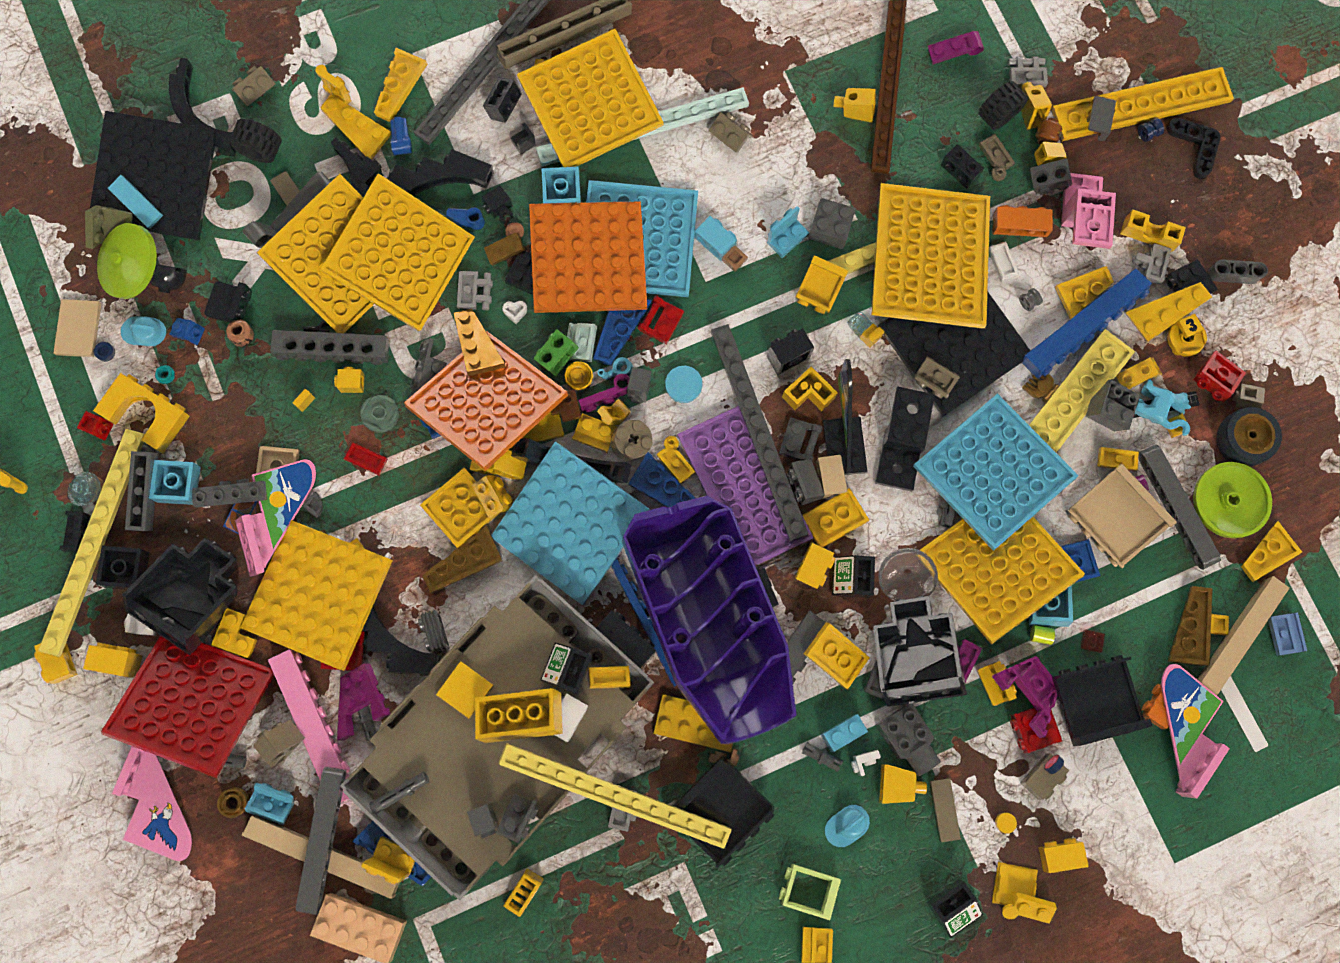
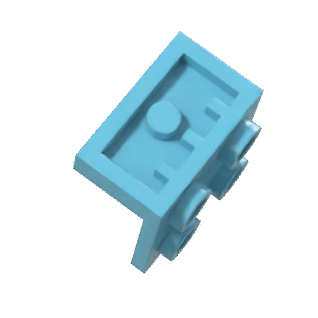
(786, 233)

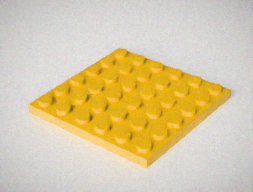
(590, 99)
(304, 245)
(397, 253)
(1003, 584)
(316, 595)

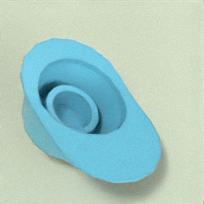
(143, 331)
(847, 826)

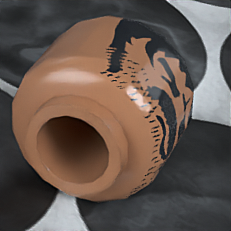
(240, 333)

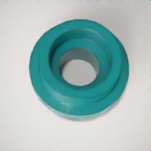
(160, 372)

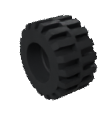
(1003, 105)
(255, 140)

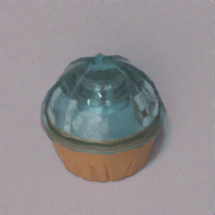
(85, 489)

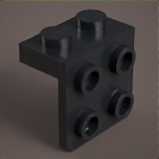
(228, 301)

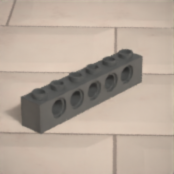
(283, 339)

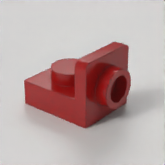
(95, 425)

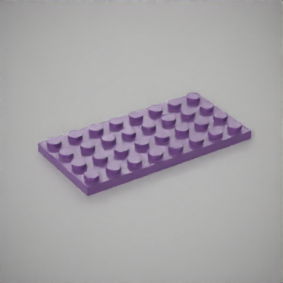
(733, 476)

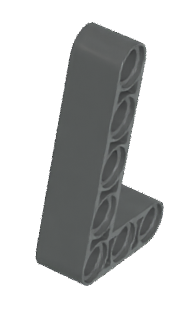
(260, 233)

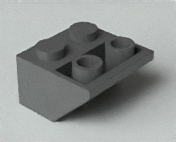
(1113, 406)
(805, 482)

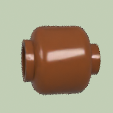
(1048, 131)

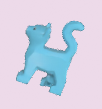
(1159, 408)

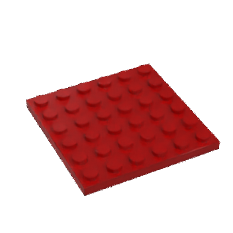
(189, 705)

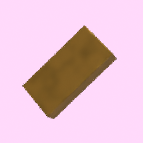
(504, 248)

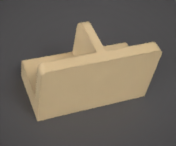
(831, 475)

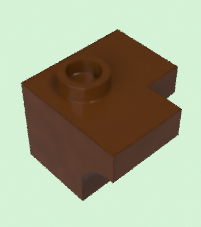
(568, 407)

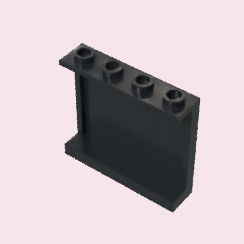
(1099, 701)
(730, 800)

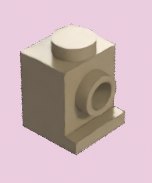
(1249, 396)

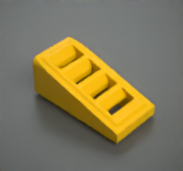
(533, 878)

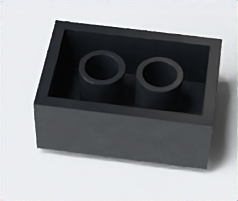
(627, 639)

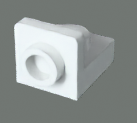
(135, 627)
(867, 758)

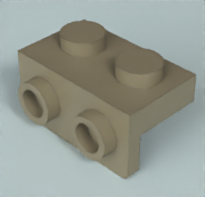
(253, 85)
(730, 132)
(936, 377)

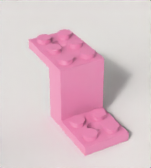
(1087, 210)

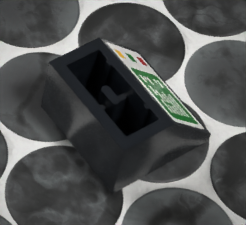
(853, 576)
(566, 668)
(955, 908)

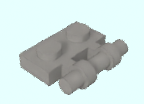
(1033, 74)
(468, 289)

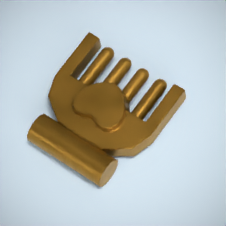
(1043, 388)

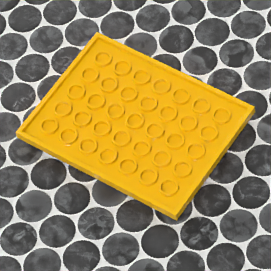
(931, 256)

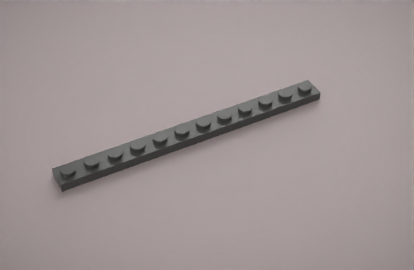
(477, 71)
(759, 433)

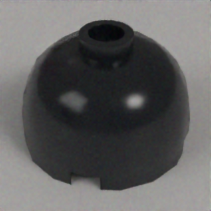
(168, 278)

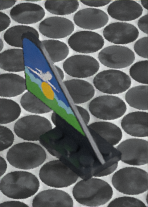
(845, 434)

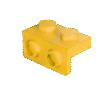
(492, 495)
(992, 689)

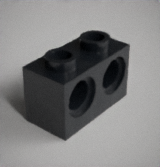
(502, 99)
(962, 166)

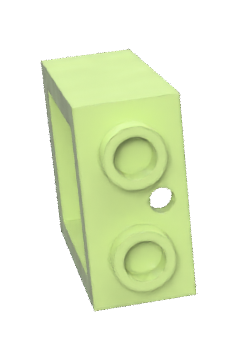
(829, 899)

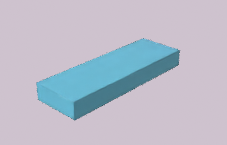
(135, 201)

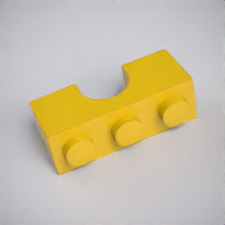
(1138, 227)

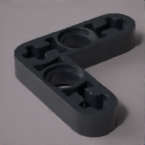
(1202, 139)

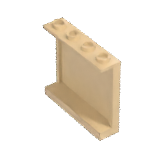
(1120, 516)

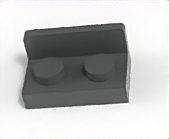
(516, 818)

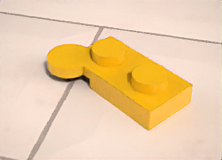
(674, 460)
(1030, 907)

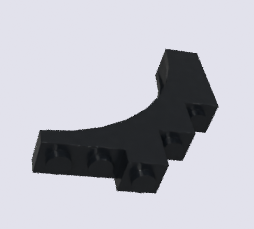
(361, 170)
(429, 173)
(402, 658)

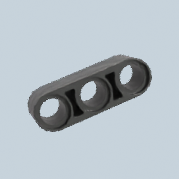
(1245, 269)

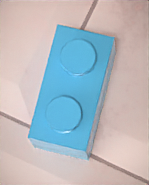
(715, 237)
(844, 733)

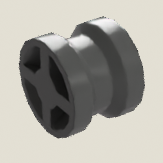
(1030, 299)

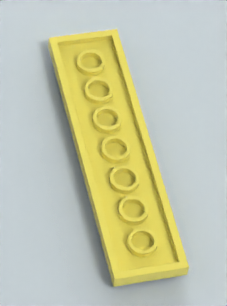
(1072, 398)

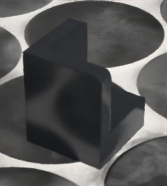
(524, 139)

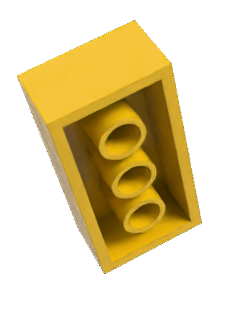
(518, 715)

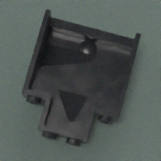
(184, 593)
(918, 654)

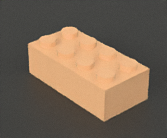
(358, 928)

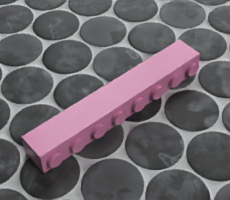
(307, 713)

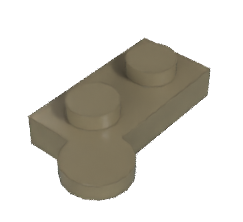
(997, 157)

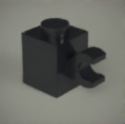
(497, 203)

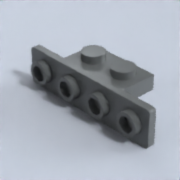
(425, 367)
(229, 493)

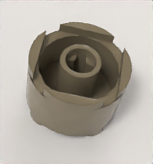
(642, 440)

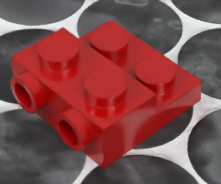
(1219, 376)
(1027, 738)

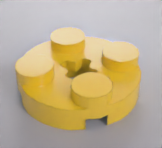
(1182, 347)

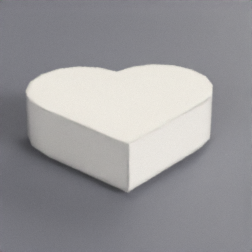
(515, 311)

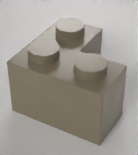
(278, 742)

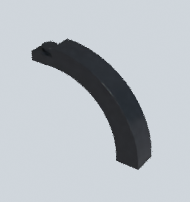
(179, 96)
(534, 452)

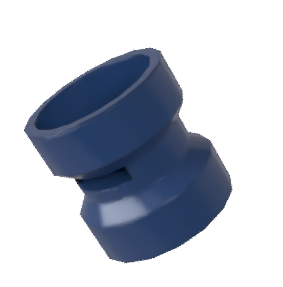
(1149, 130)

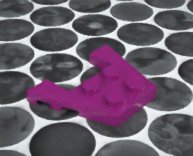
(1036, 685)
(357, 691)

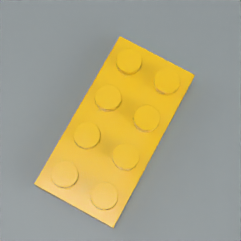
(681, 722)

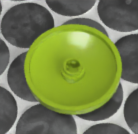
(126, 261)
(1232, 500)

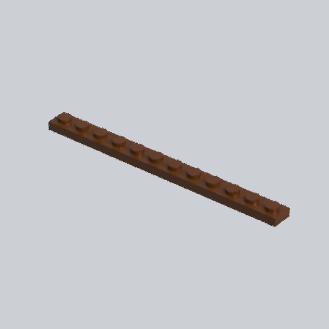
(888, 86)

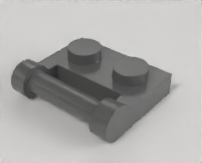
(794, 437)

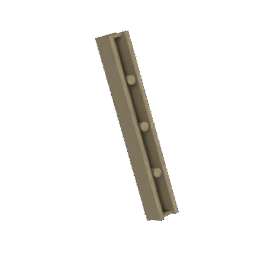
(561, 31)

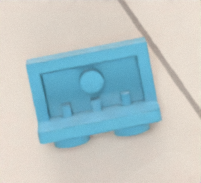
(270, 803)

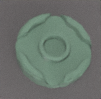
(379, 413)

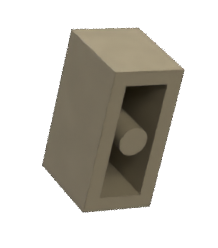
(1042, 783)

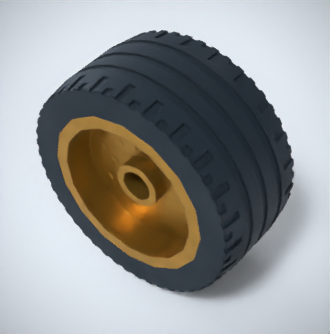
(1249, 436)

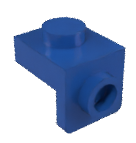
(187, 330)

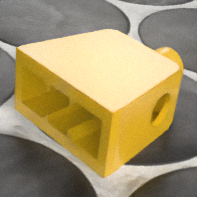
(858, 103)
(1037, 105)
(899, 785)

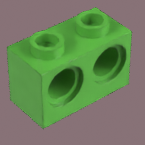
(560, 355)

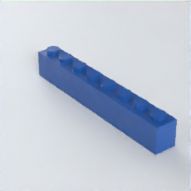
(1086, 324)

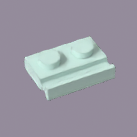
(584, 337)

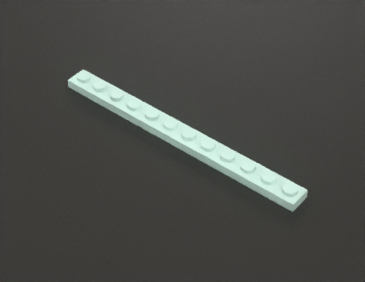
(677, 117)

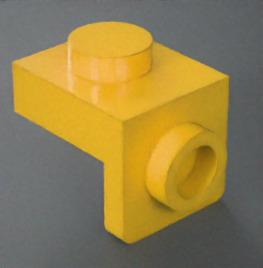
(614, 414)

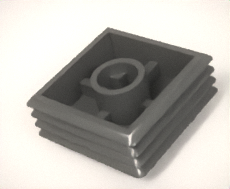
(433, 627)

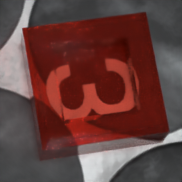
(1092, 641)

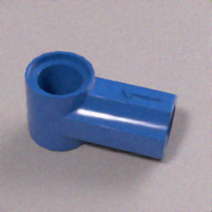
(400, 139)
(463, 217)

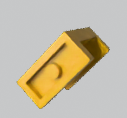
(821, 285)

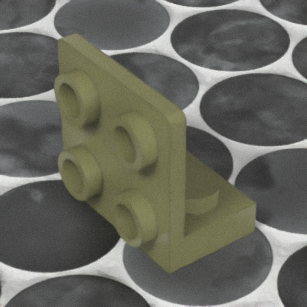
(101, 221)

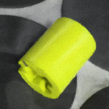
(1042, 634)

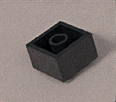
(789, 351)
(120, 566)

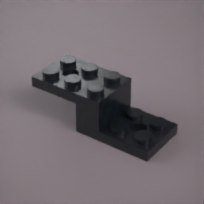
(904, 438)

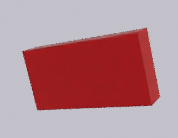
(365, 459)

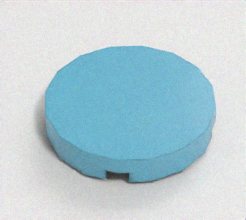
(683, 384)

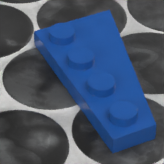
(369, 839)

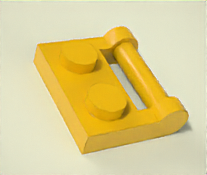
(333, 85)
(8, 480)

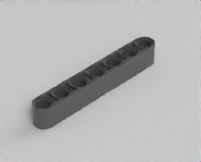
(1179, 507)
(320, 841)

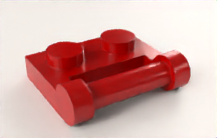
(667, 322)

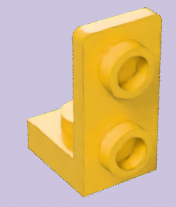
(1139, 373)

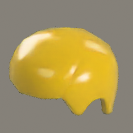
(578, 375)

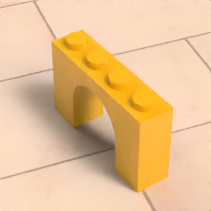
(126, 392)

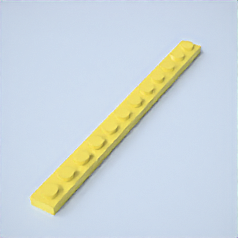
(90, 546)
(614, 795)

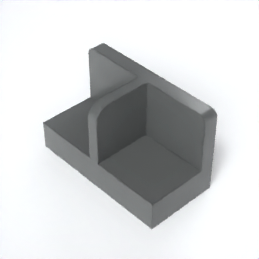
(1101, 116)

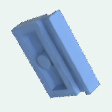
(1287, 634)

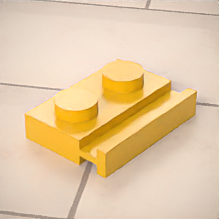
(593, 433)
(816, 945)

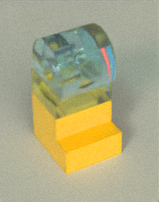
(865, 329)

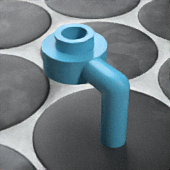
(617, 365)

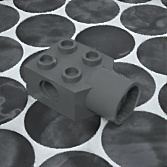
(909, 738)

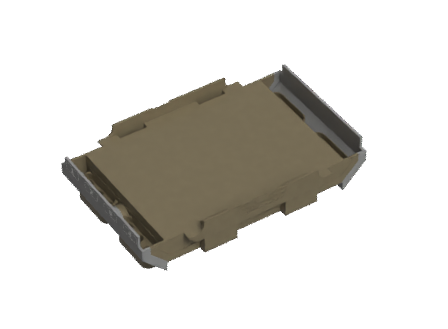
(464, 772)

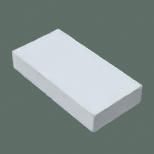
(1003, 261)

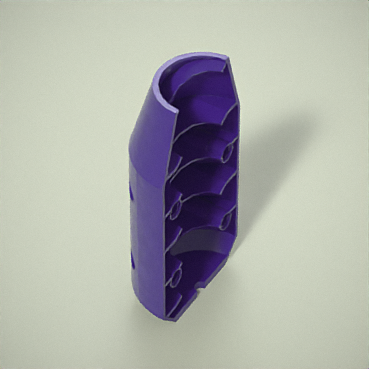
(712, 617)

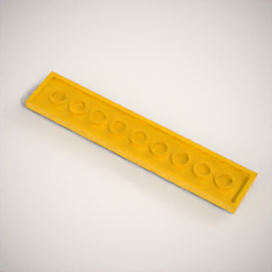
(1148, 102)

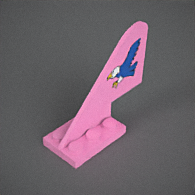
(157, 817)

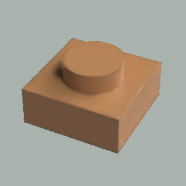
(734, 258)

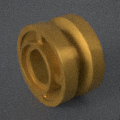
(223, 802)

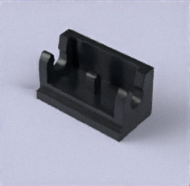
(75, 529)

